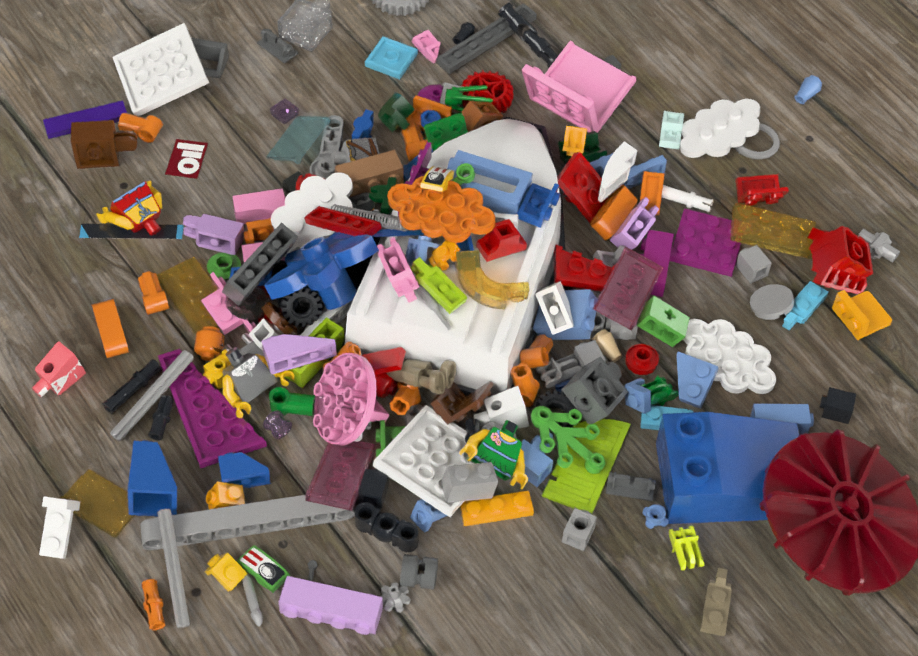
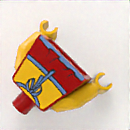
(135, 209)

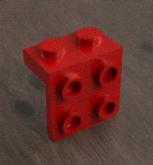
(759, 189)

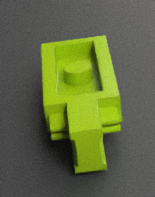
(438, 285)

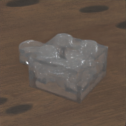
(306, 23)

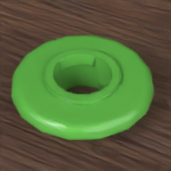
(217, 259)

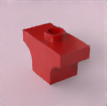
(501, 241)

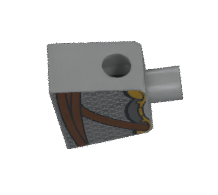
(355, 150)

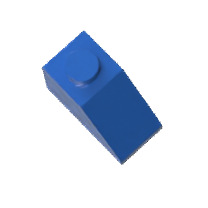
(243, 470)

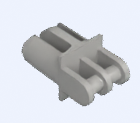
(559, 370)

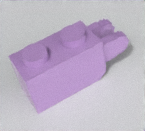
(635, 226)
(215, 233)

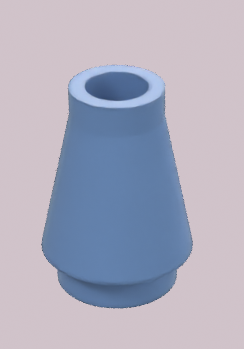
(809, 87)

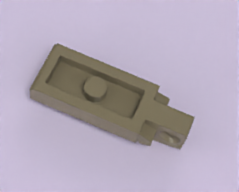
(716, 605)

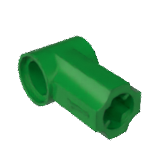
(292, 402)

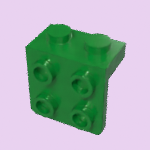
(445, 130)

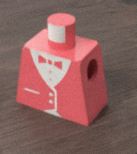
(57, 371)

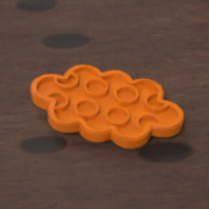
(438, 213)

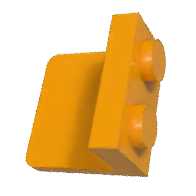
(861, 313)

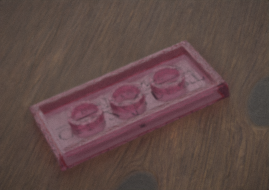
(628, 288)
(340, 474)

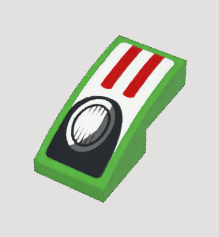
(263, 568)

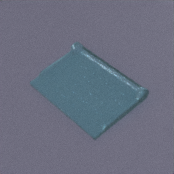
(298, 138)

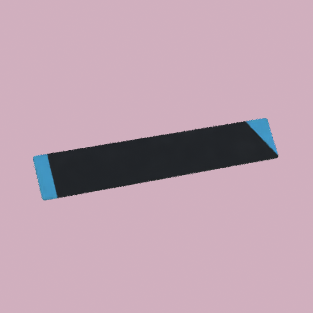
(115, 231)

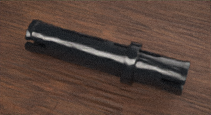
(139, 380)

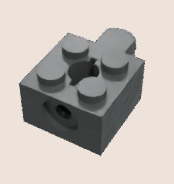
(599, 385)

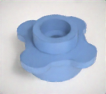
(655, 510)

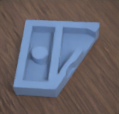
(694, 379)

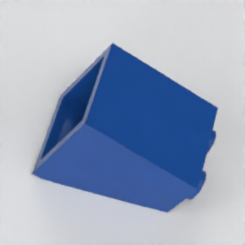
(150, 481)

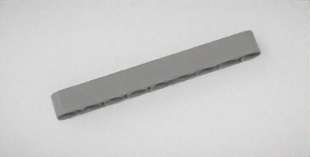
(242, 521)

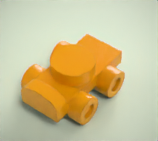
(444, 253)

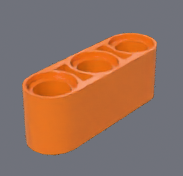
(614, 212)
(110, 328)

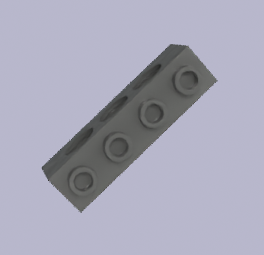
(259, 264)

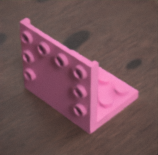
(578, 87)

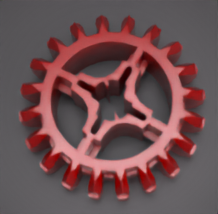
(497, 89)

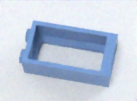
(493, 198)

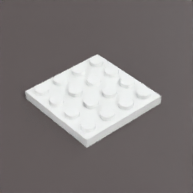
(160, 70)
(421, 455)

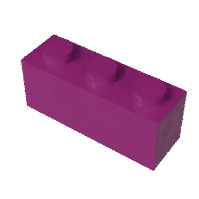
(658, 249)

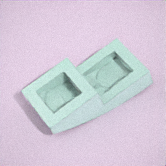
(671, 130)

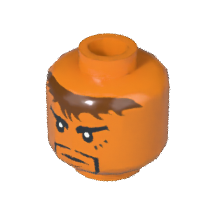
(209, 343)

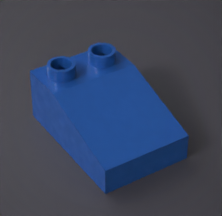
(717, 464)

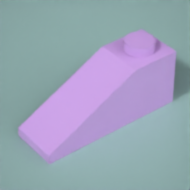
(293, 351)

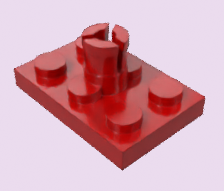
(581, 185)

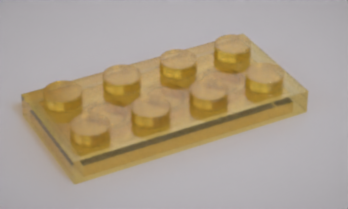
(771, 230)

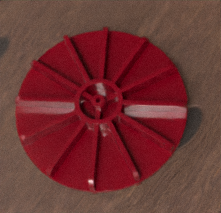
(841, 512)

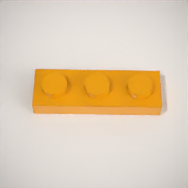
(497, 508)

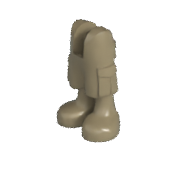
(421, 374)

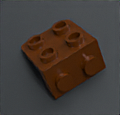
(454, 404)

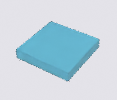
(391, 57)

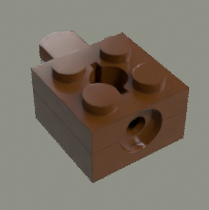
(98, 143)

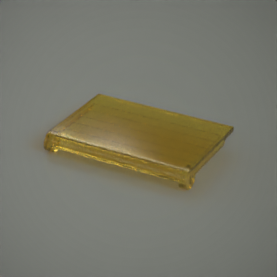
(100, 503)

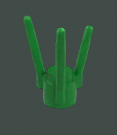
(455, 96)

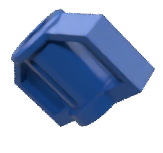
(363, 125)

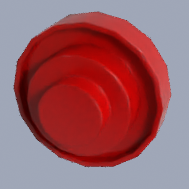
(642, 359)

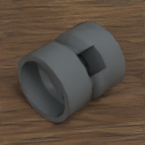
(410, 571)

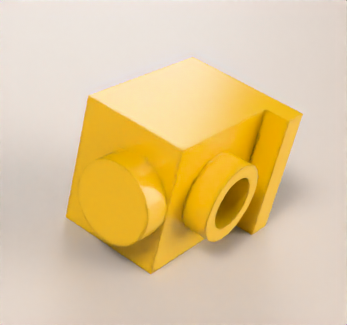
(214, 369)

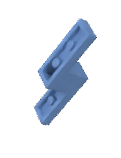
(636, 172)

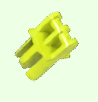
(686, 547)

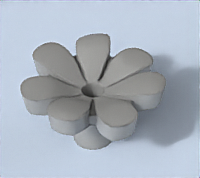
(395, 597)

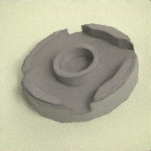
(772, 301)

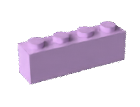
(330, 605)

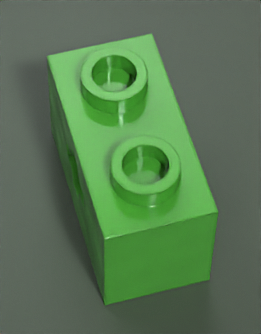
(663, 321)

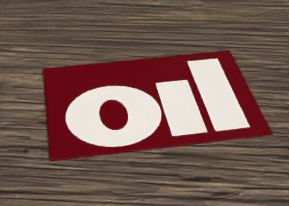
(186, 158)

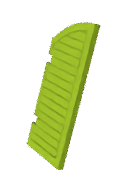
(577, 486)

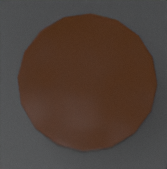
(278, 319)

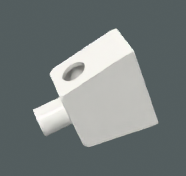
(504, 406)

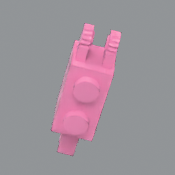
(398, 270)

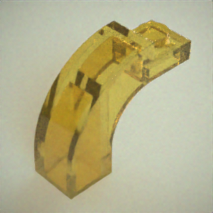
(482, 288)

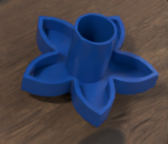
(323, 268)

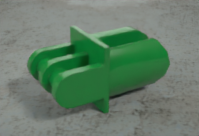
(660, 391)

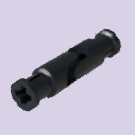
(538, 45)

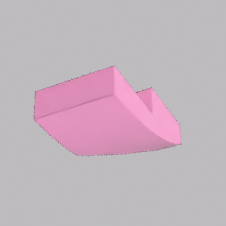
(427, 45)

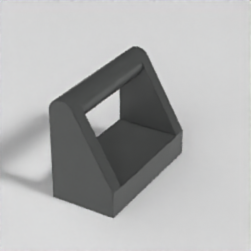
(212, 51)

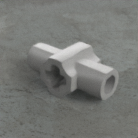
(880, 245)

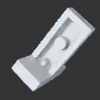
(57, 526)

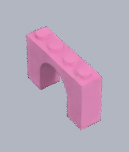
(256, 207)

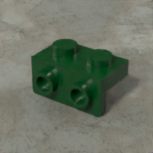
(592, 148)

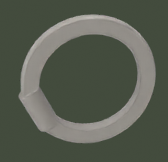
(765, 154)

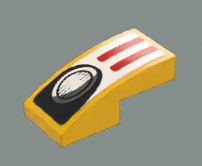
(437, 178)

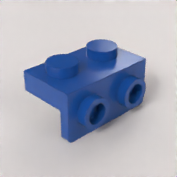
(537, 204)

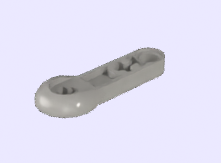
(323, 161)

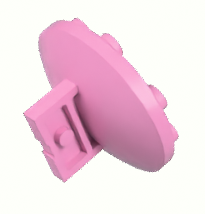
(346, 399)

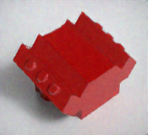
(840, 259)

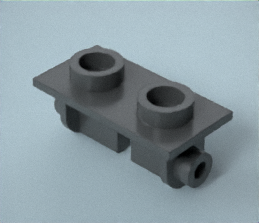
(276, 46)
(630, 486)

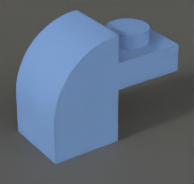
(537, 464)

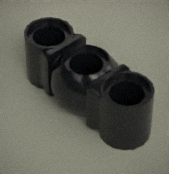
(394, 534)

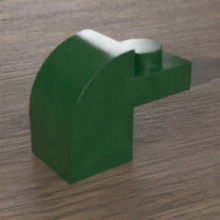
(395, 112)

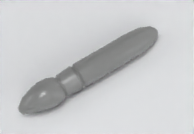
(256, 614)

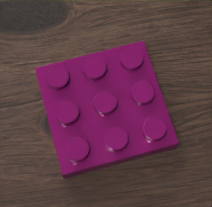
(705, 243)

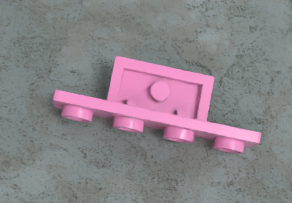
(217, 309)

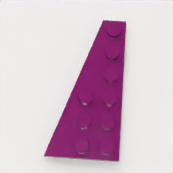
(208, 416)

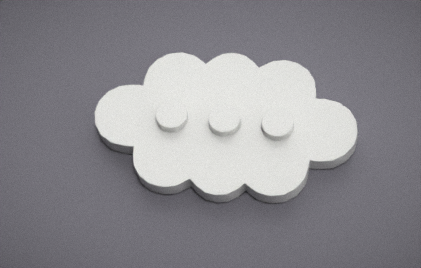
(720, 128)
(312, 193)
(739, 360)

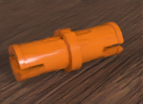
(153, 604)

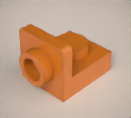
(258, 230)

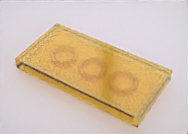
(186, 287)

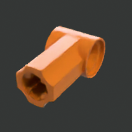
(145, 128)
(413, 140)
(153, 296)
(538, 352)
(528, 386)
(405, 398)

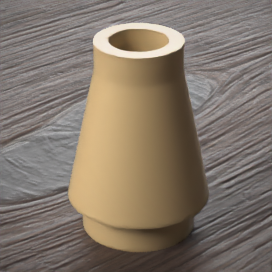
(607, 345)

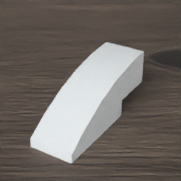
(617, 170)

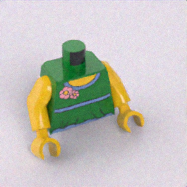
(500, 449)

